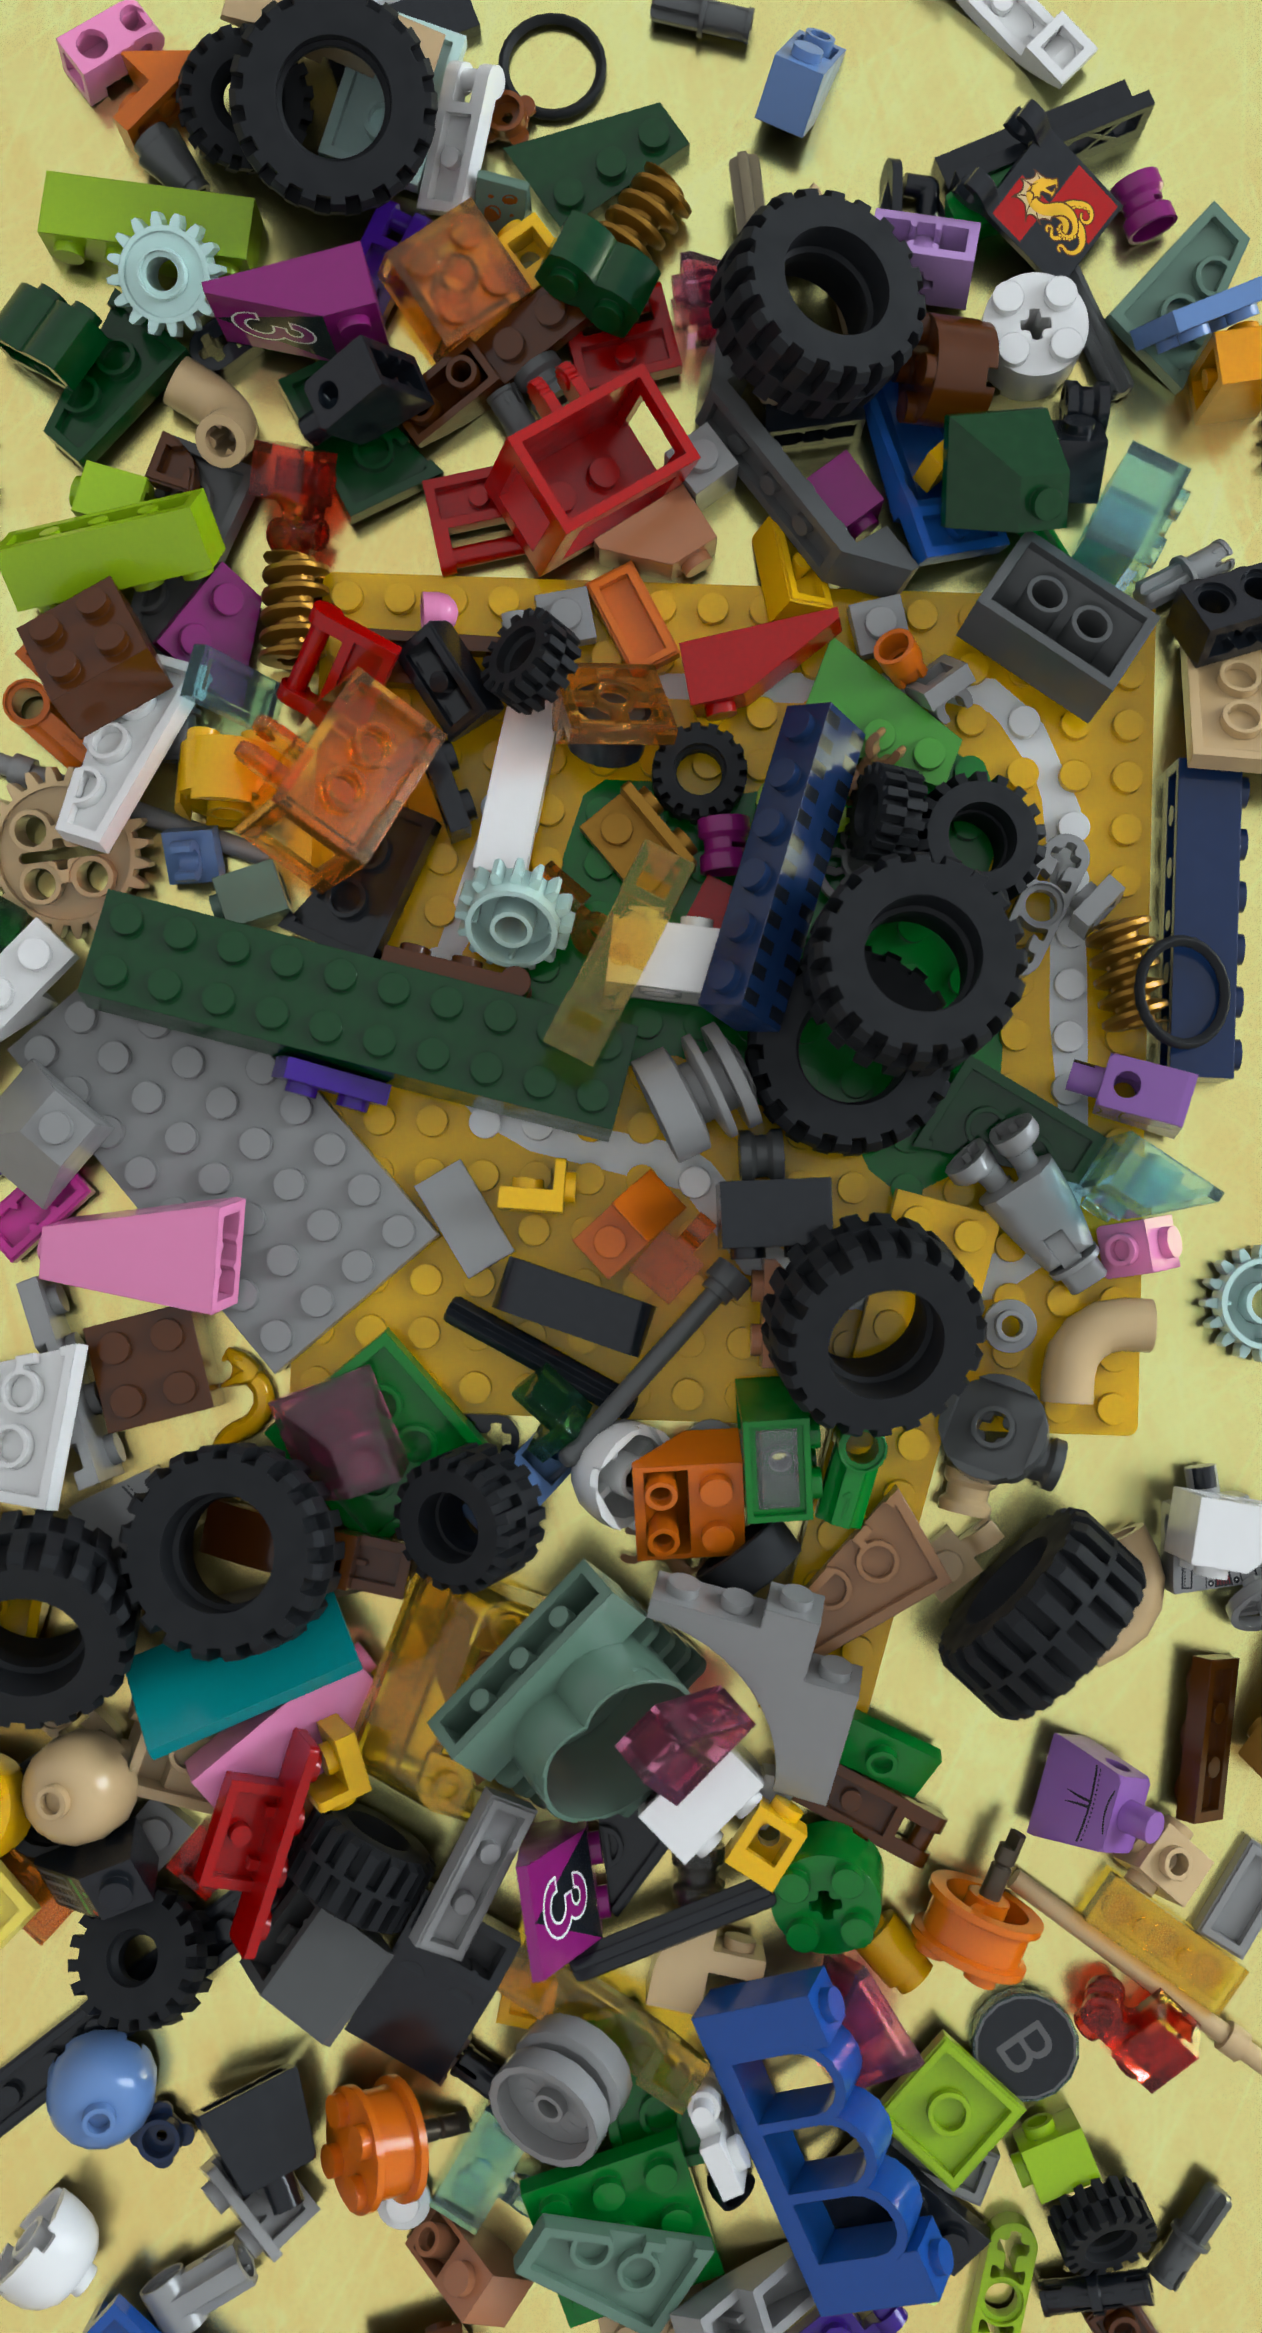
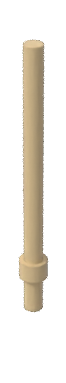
(1227, 2036)

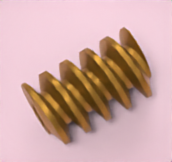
(647, 209)
(289, 603)
(1121, 958)

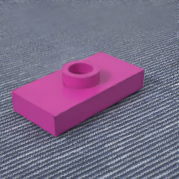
(23, 1219)

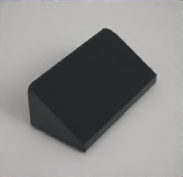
(448, 679)

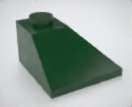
(1004, 472)

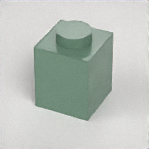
(252, 895)

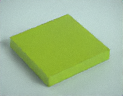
(950, 2111)

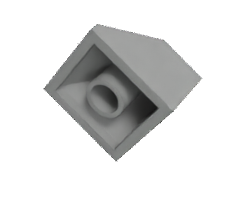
(45, 1133)

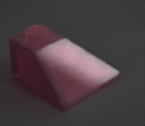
(342, 1434)
(872, 2022)

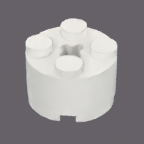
(1039, 333)

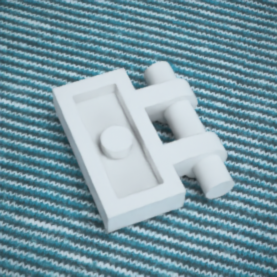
(720, 2137)

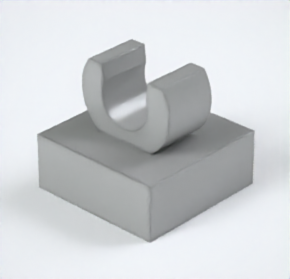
(944, 680)

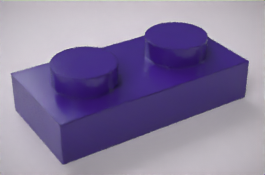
(352, 1090)

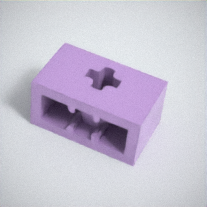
(941, 250)

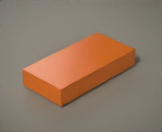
(632, 617)

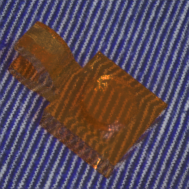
(670, 1261)

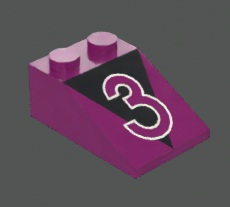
(300, 304)
(560, 1893)

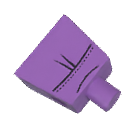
(1159, 1097)
(1092, 1799)

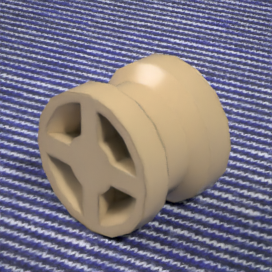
(965, 1495)

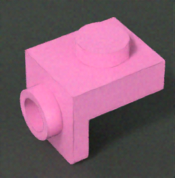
(1139, 1246)

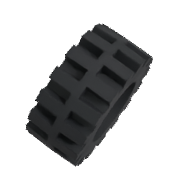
(706, 741)

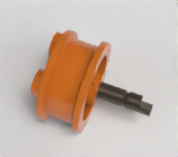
(978, 1922)
(381, 2143)

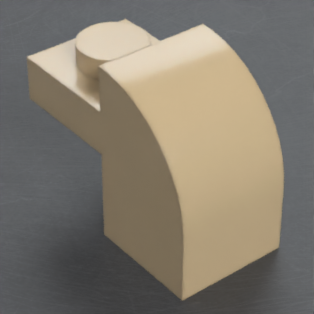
(681, 1972)

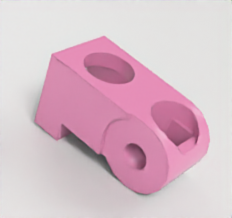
(94, 48)

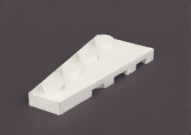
(121, 765)

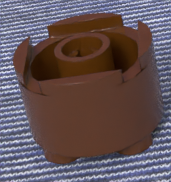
(947, 370)

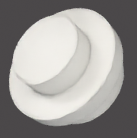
(405, 2215)

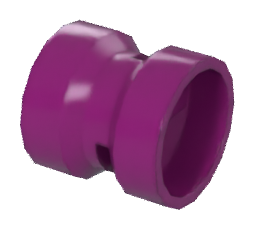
(1143, 205)
(723, 843)

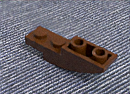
(479, 368)
(243, 1537)

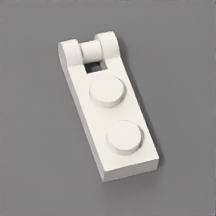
(459, 135)

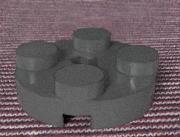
(1009, 1457)

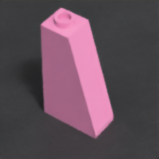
(156, 1254)
(262, 1741)

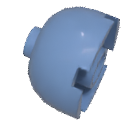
(101, 2089)

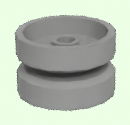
(561, 2090)

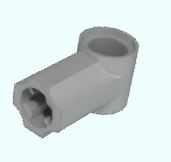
(185, 2295)

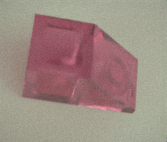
(692, 298)
(684, 1740)

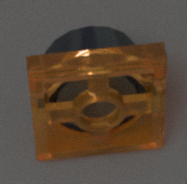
(613, 713)

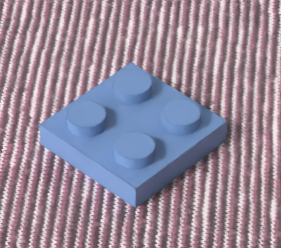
(1200, 318)

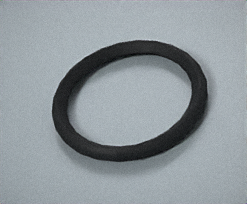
(581, 28)
(1140, 995)

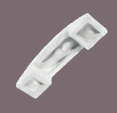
(1033, 37)

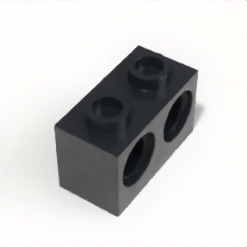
(1219, 615)

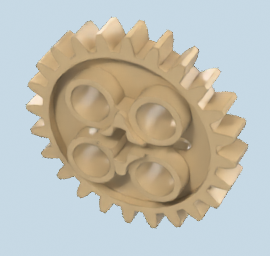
(73, 899)

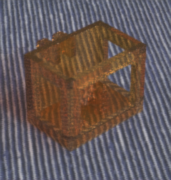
(337, 776)

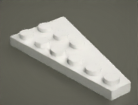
(37, 1424)

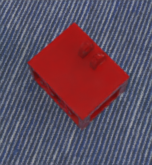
(583, 464)

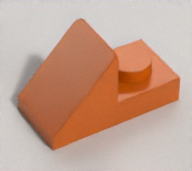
(158, 80)
(629, 1224)

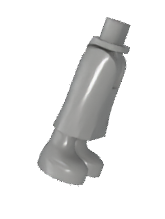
(1036, 1209)

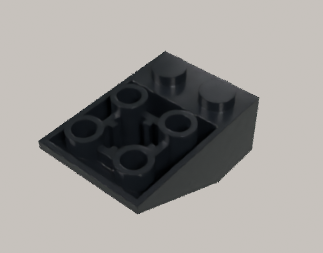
(432, 2002)

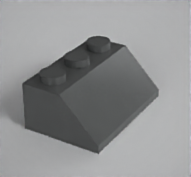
(1058, 626)

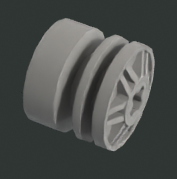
(697, 1091)

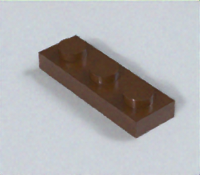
(1206, 1738)

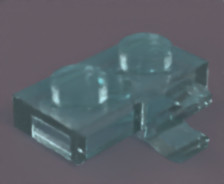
(480, 2176)

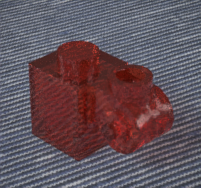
(302, 485)
(1146, 2041)

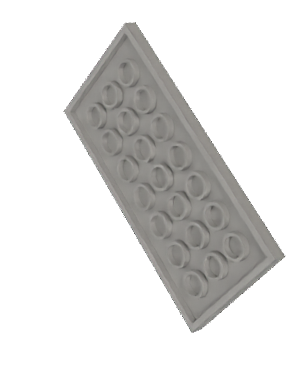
(215, 1125)

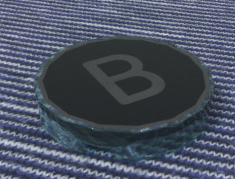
(1026, 2042)

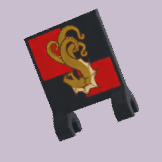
(1047, 200)

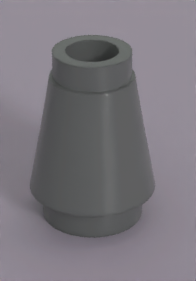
(169, 159)

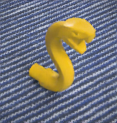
(246, 1372)

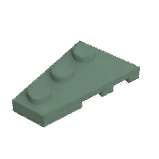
(1189, 271)
(614, 2268)

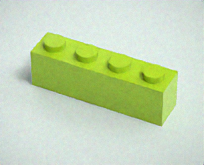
(87, 212)
(130, 543)

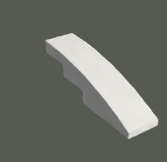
(516, 788)

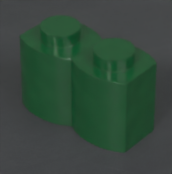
(598, 274)
(50, 334)

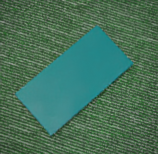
(194, 1698)

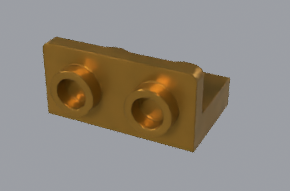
(626, 822)

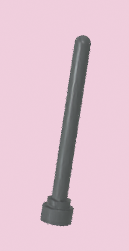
(721, 1287)

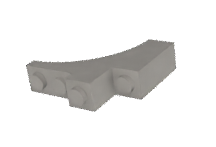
(771, 1647)

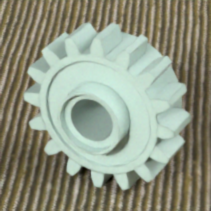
(139, 270)
(514, 915)
(1233, 1303)

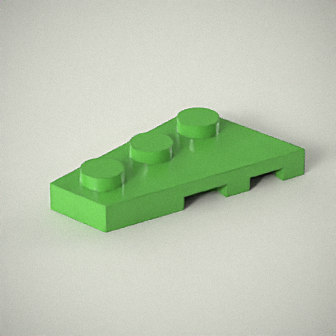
(876, 703)

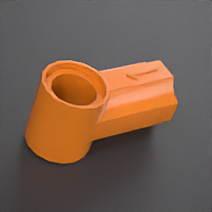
(47, 728)

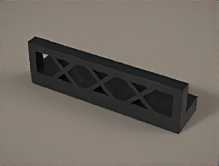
(1084, 125)

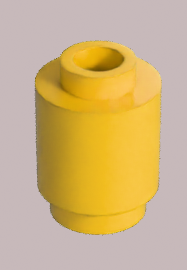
(894, 1954)

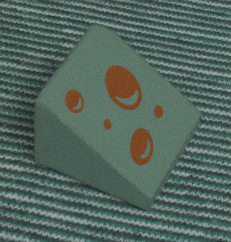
(502, 198)

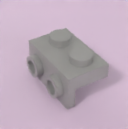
(260, 2228)

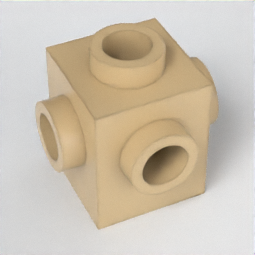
(1167, 1867)

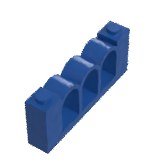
(844, 2267)

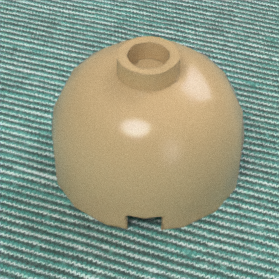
(79, 1788)

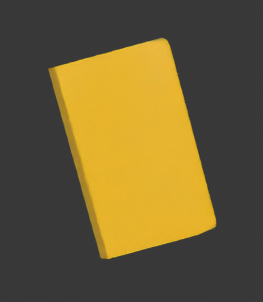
(785, 576)

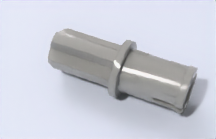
(1163, 585)

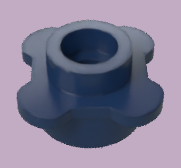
(157, 2150)

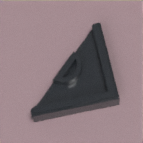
(628, 1856)

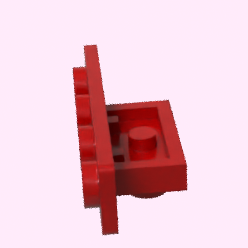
(253, 1835)

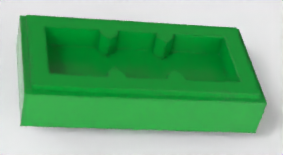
(889, 1754)

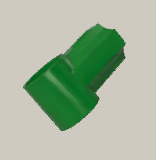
(849, 1482)

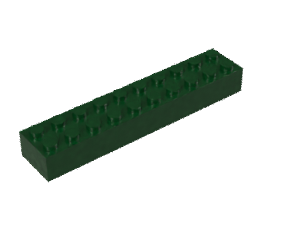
(348, 1014)

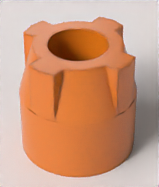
(900, 657)

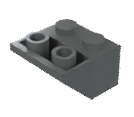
(316, 1966)

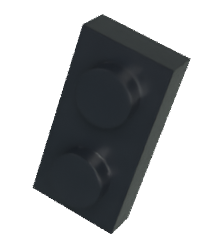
(454, 805)

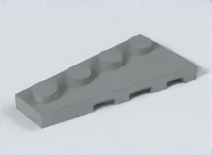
(99, 1451)

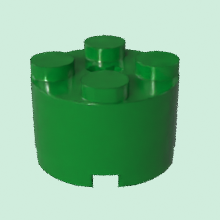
(830, 1891)

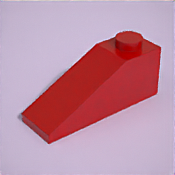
(743, 664)

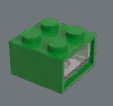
(776, 1452)

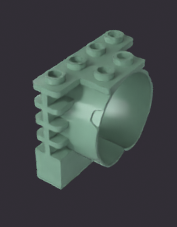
(564, 1695)

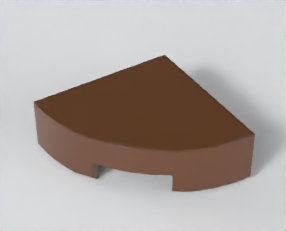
(173, 466)

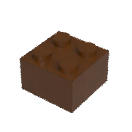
(94, 657)
(153, 1367)

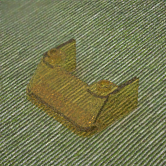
(420, 1669)

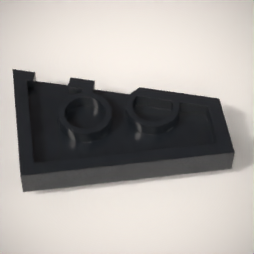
(367, 905)
(955, 2222)

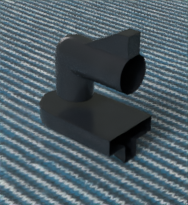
(912, 186)

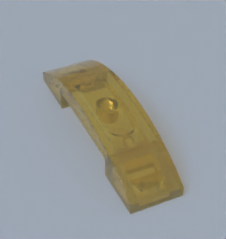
(620, 953)
(655, 2053)

